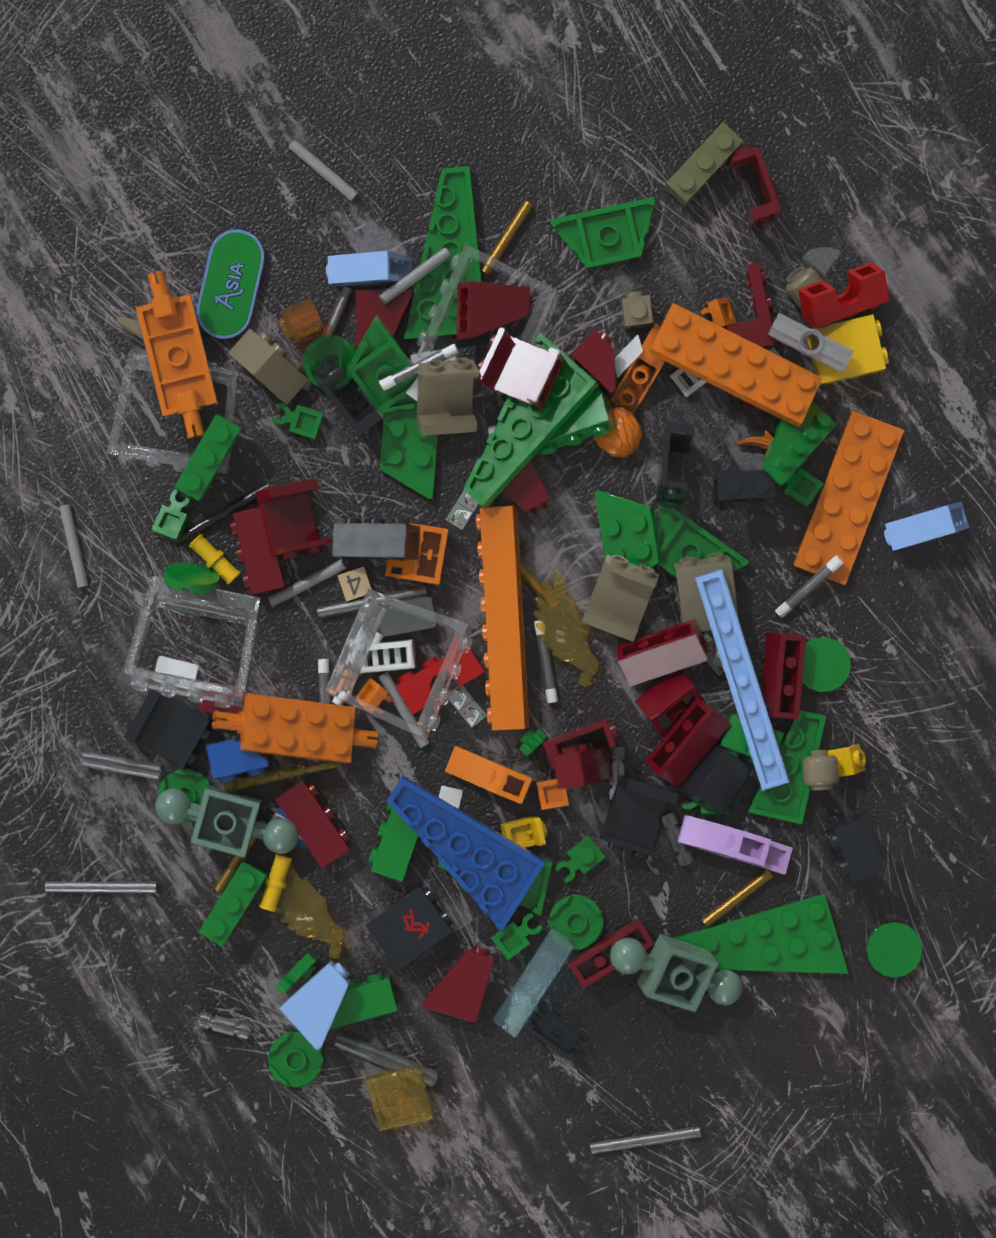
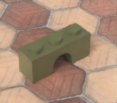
(703, 164)

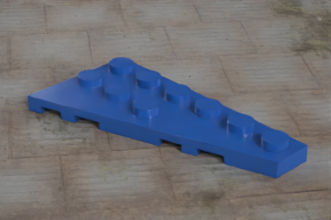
(477, 856)

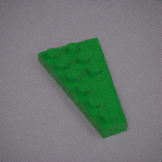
(526, 430)
(778, 939)

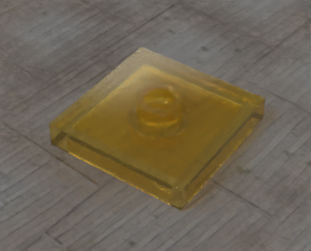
(399, 1097)

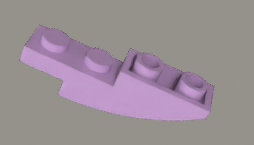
(735, 844)

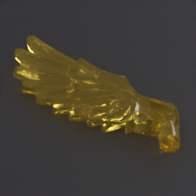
(565, 629)
(275, 775)
(308, 912)

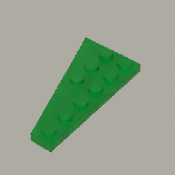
(449, 227)

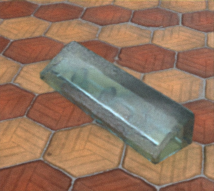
(534, 982)

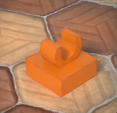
(721, 312)
(373, 693)
(550, 795)

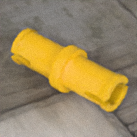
(214, 559)
(275, 882)

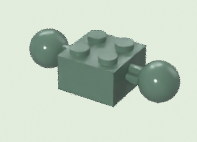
(226, 821)
(676, 972)

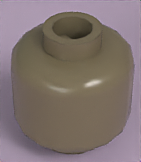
(798, 279)
(820, 770)

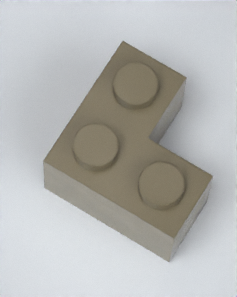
(267, 364)

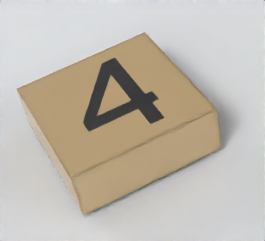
(354, 583)

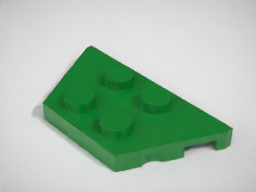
(607, 233)
(376, 359)
(407, 453)
(628, 529)
(684, 538)

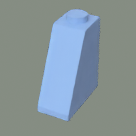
(367, 269)
(926, 526)
(317, 1002)

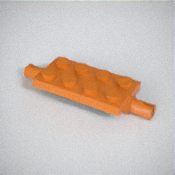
(176, 354)
(296, 728)

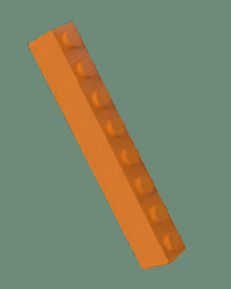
(504, 618)

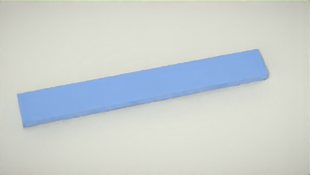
(742, 680)

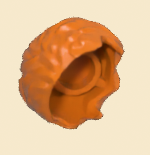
(624, 438)

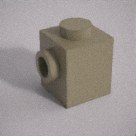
(636, 311)

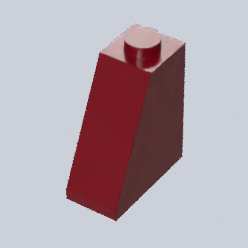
(369, 306)
(489, 306)
(526, 490)
(463, 985)

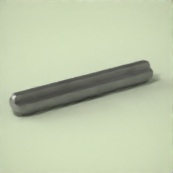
(381, 1056)

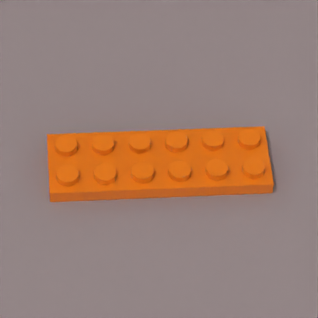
(735, 365)
(849, 495)

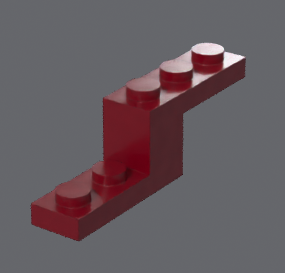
(756, 330)

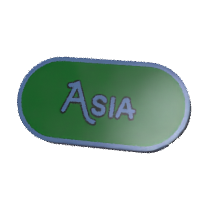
(230, 284)

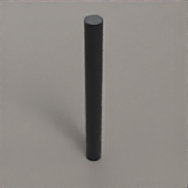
(220, 515)

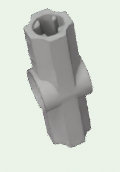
(827, 352)

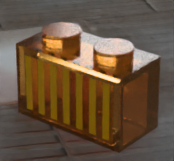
(301, 321)

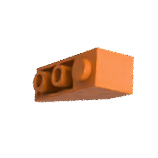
(638, 376)
(488, 774)

